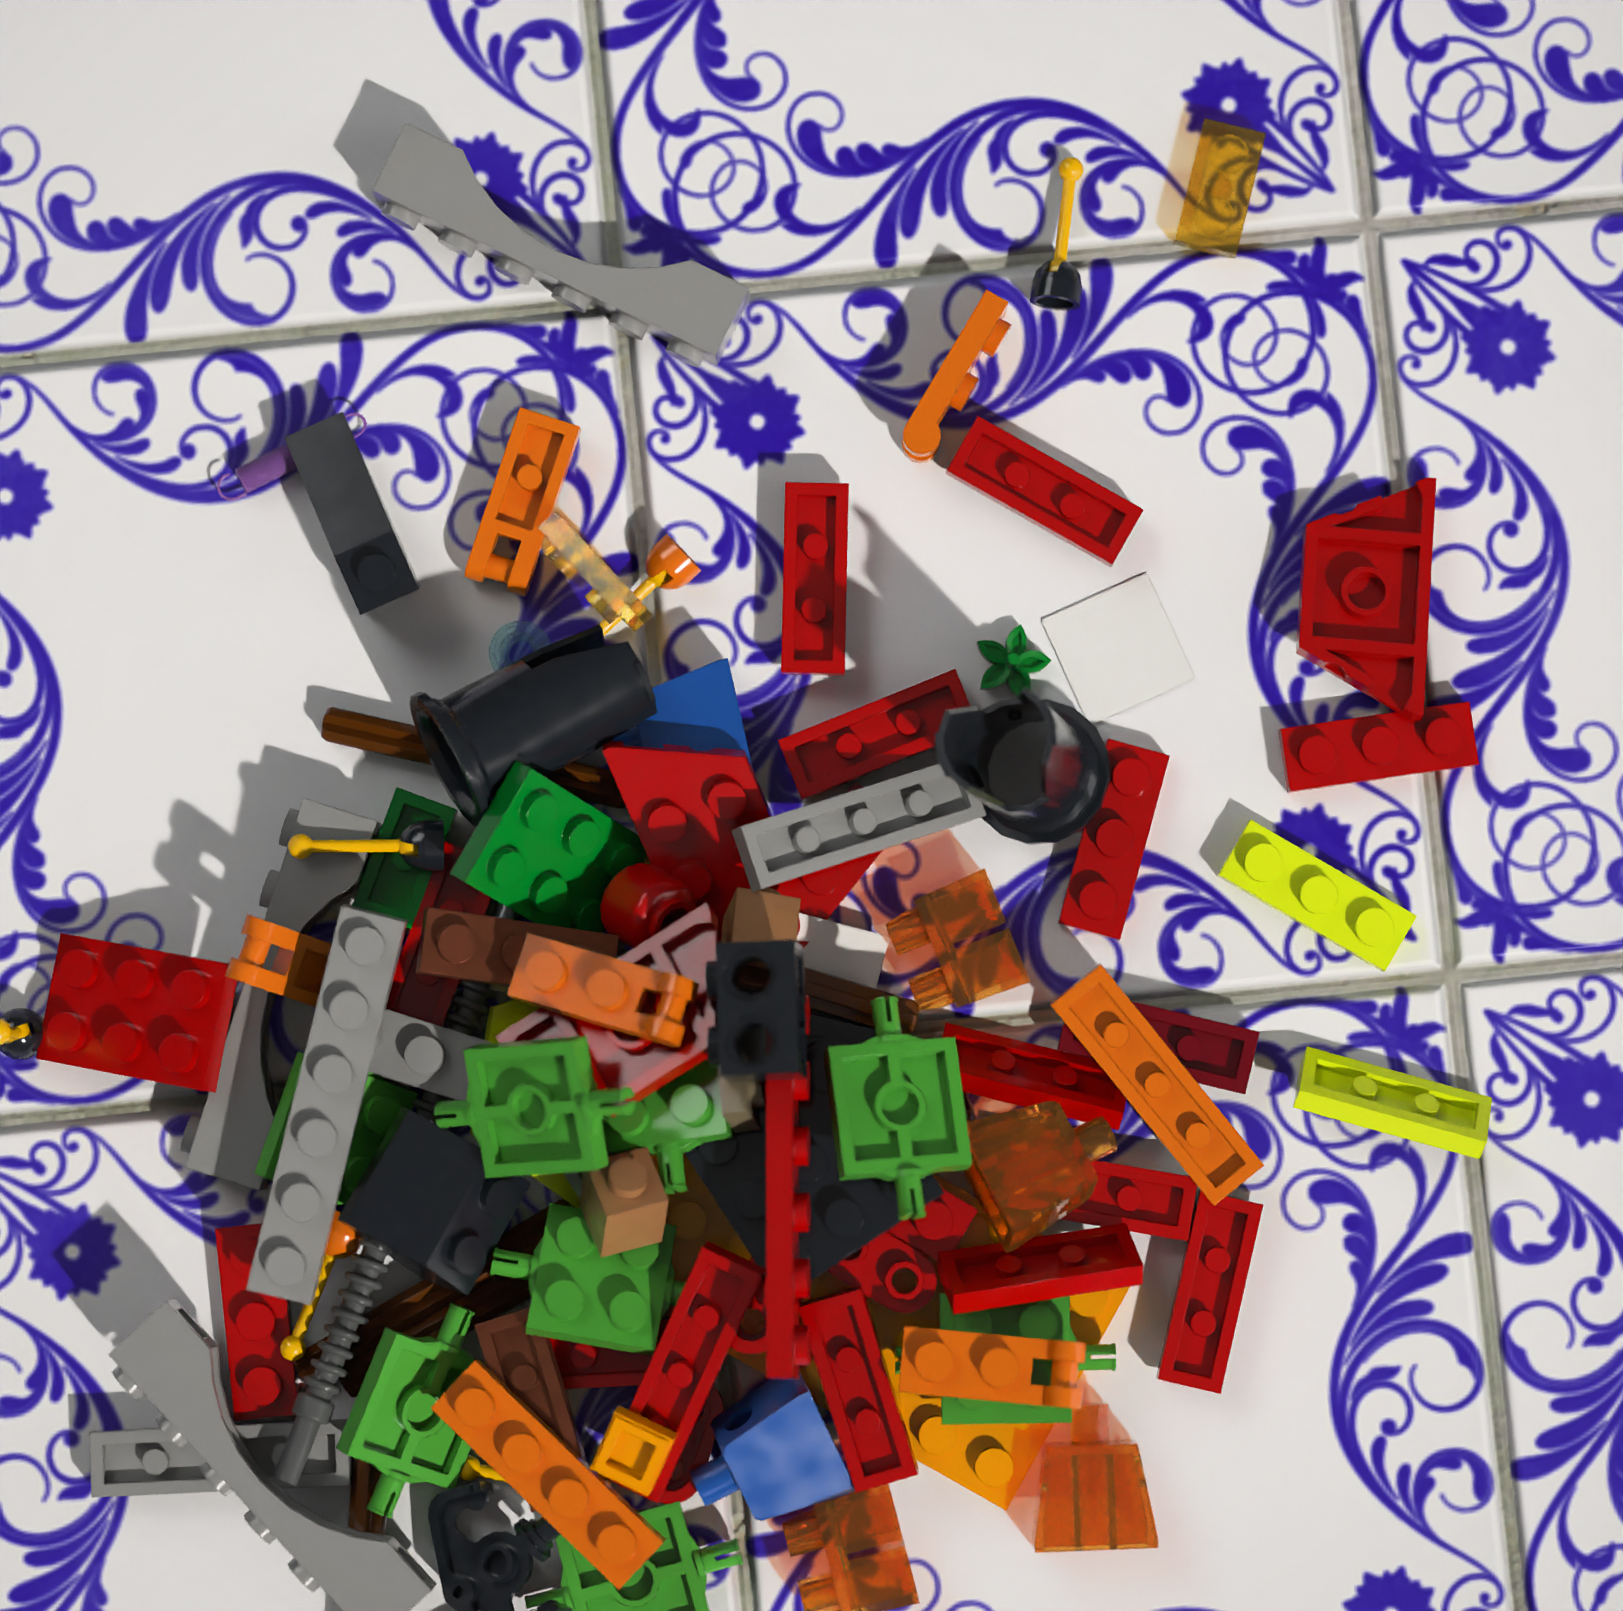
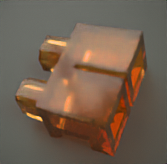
(950, 917)
(857, 1582)

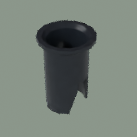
(532, 712)
(1072, 767)

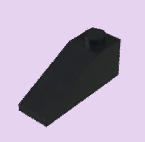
(352, 513)

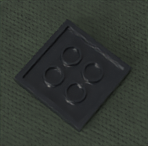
(843, 1212)

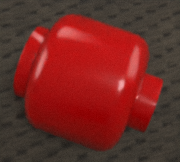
(643, 903)

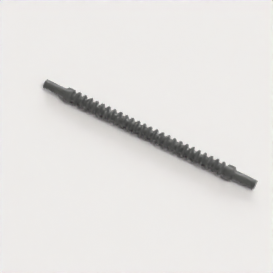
(314, 1405)

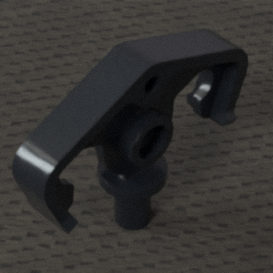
(497, 1566)

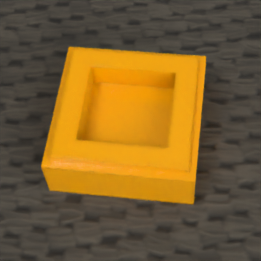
(633, 1451)

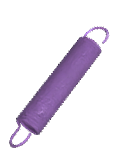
(269, 467)

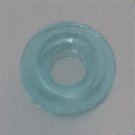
(511, 634)

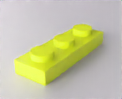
(1316, 895)
(1393, 1102)

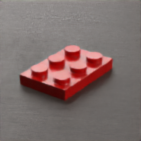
(137, 1012)

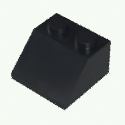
(431, 1203)

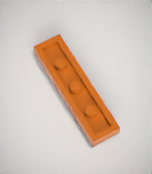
(1157, 1084)
(548, 1473)

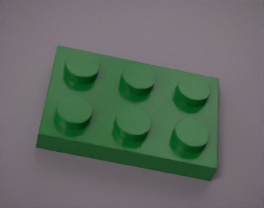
(546, 852)

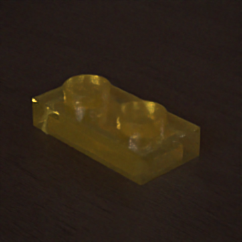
(1219, 188)
(574, 556)

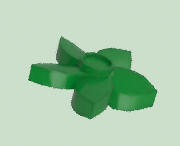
(1010, 662)

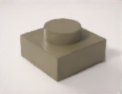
(742, 1101)

